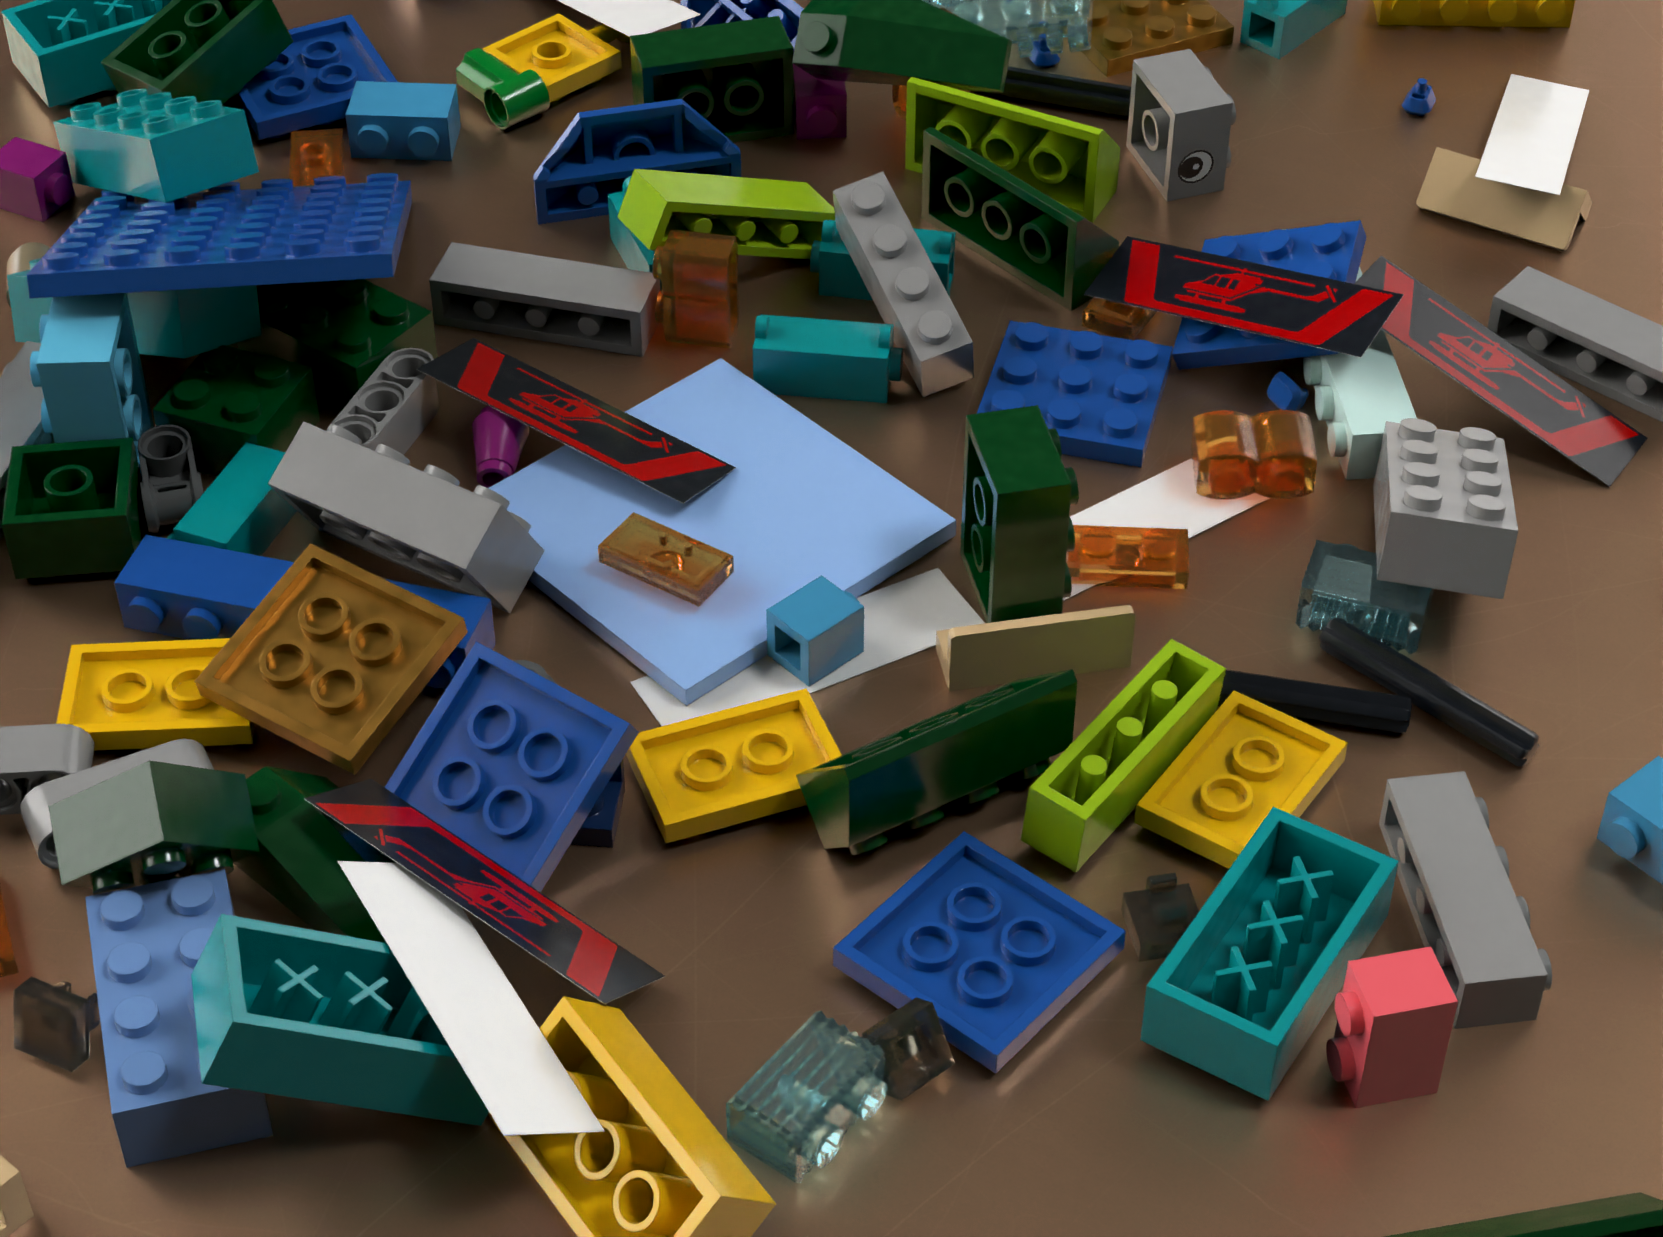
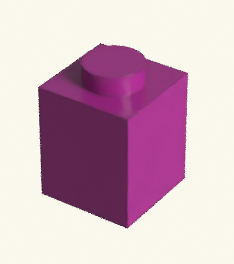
(819, 107)
(33, 179)

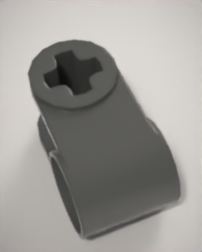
(168, 475)

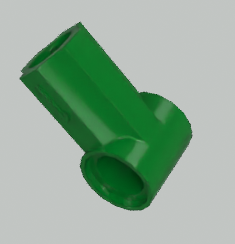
(505, 94)

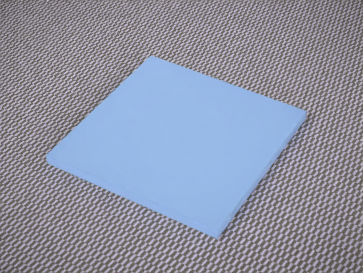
(785, 514)

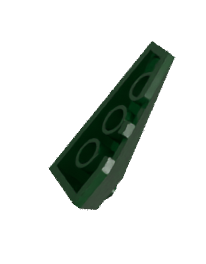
(896, 42)
(302, 851)

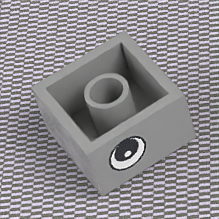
(1179, 124)

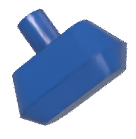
(1042, 56)
(1419, 99)
(1286, 393)

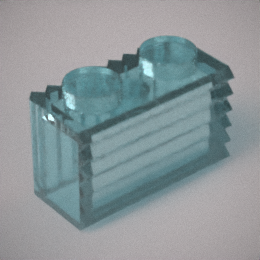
(1345, 586)
(807, 1097)

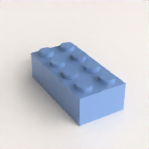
(143, 965)

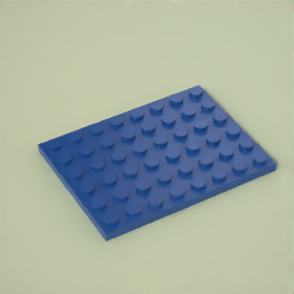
(230, 238)

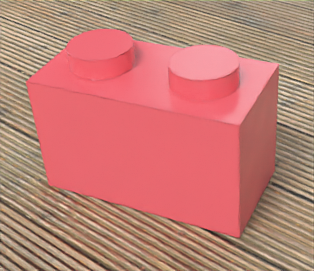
(1392, 1027)

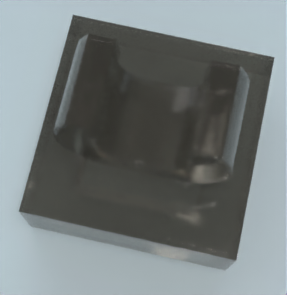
(1158, 915)
(54, 1022)
(912, 1047)

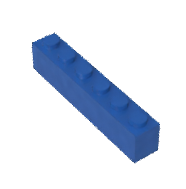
(211, 592)

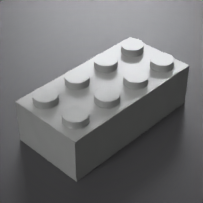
(1444, 509)
(408, 514)

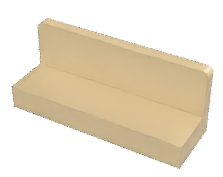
(1512, 210)
(1036, 646)

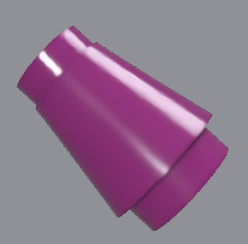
(497, 445)

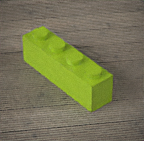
(763, 214)
(1121, 755)

